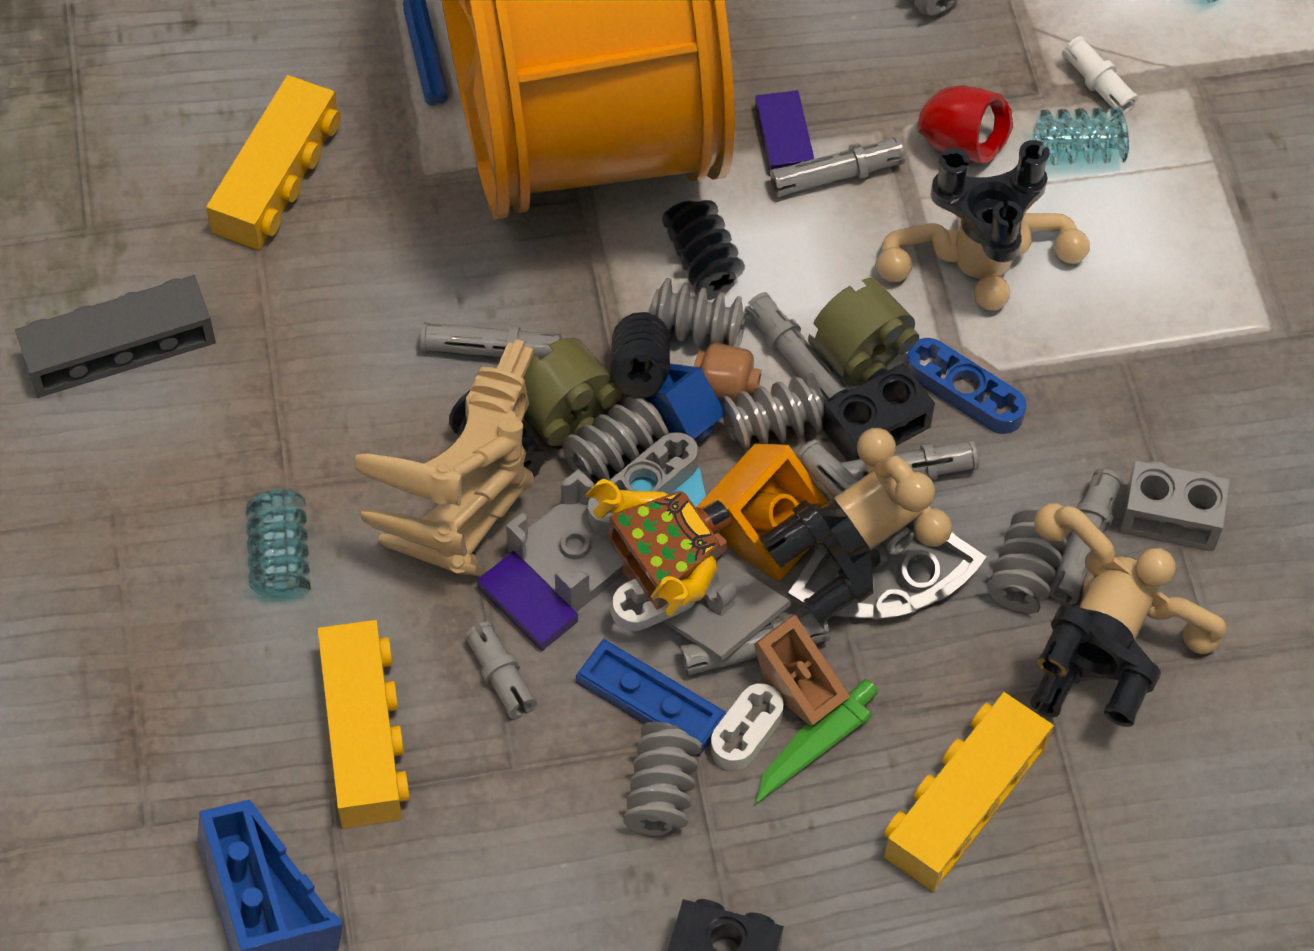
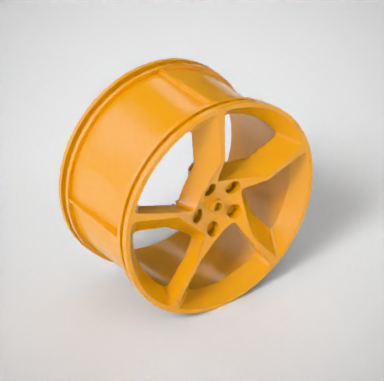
(591, 92)

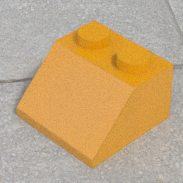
(759, 497)

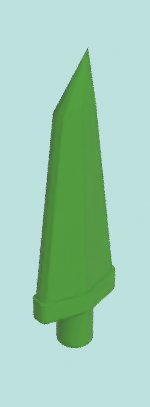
(818, 738)

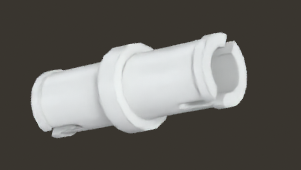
(1099, 75)

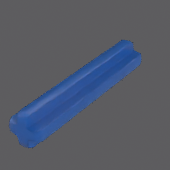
(425, 51)

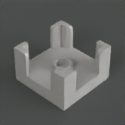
(565, 547)

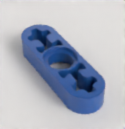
(960, 366)

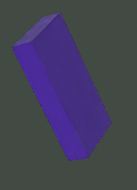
(783, 129)
(527, 600)

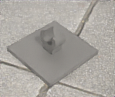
(729, 612)

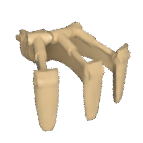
(469, 481)

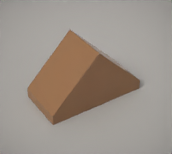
(799, 671)

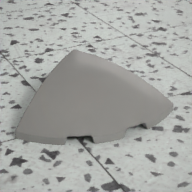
(900, 580)

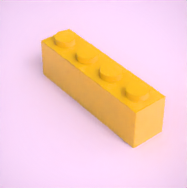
(273, 163)
(360, 724)
(966, 791)

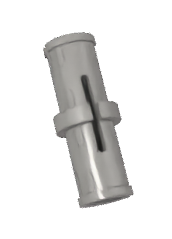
(500, 670)

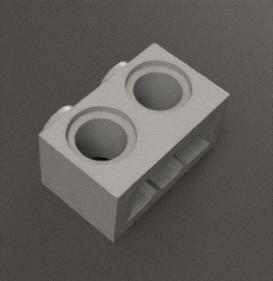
(1174, 516)

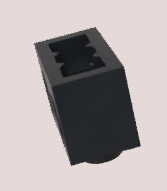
(871, 406)

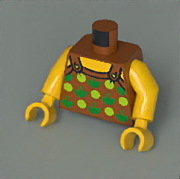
(663, 540)

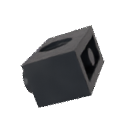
(707, 921)

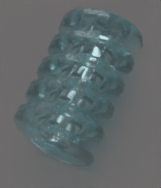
(1083, 134)
(277, 544)

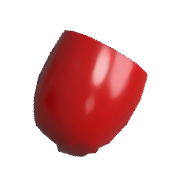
(955, 117)

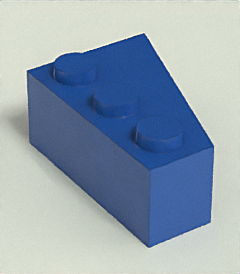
(259, 888)

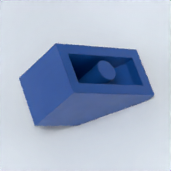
(687, 402)

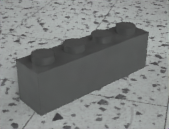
(115, 335)

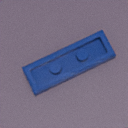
(647, 693)

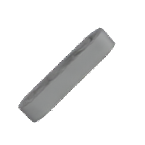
(651, 465)

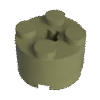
(863, 331)
(567, 390)

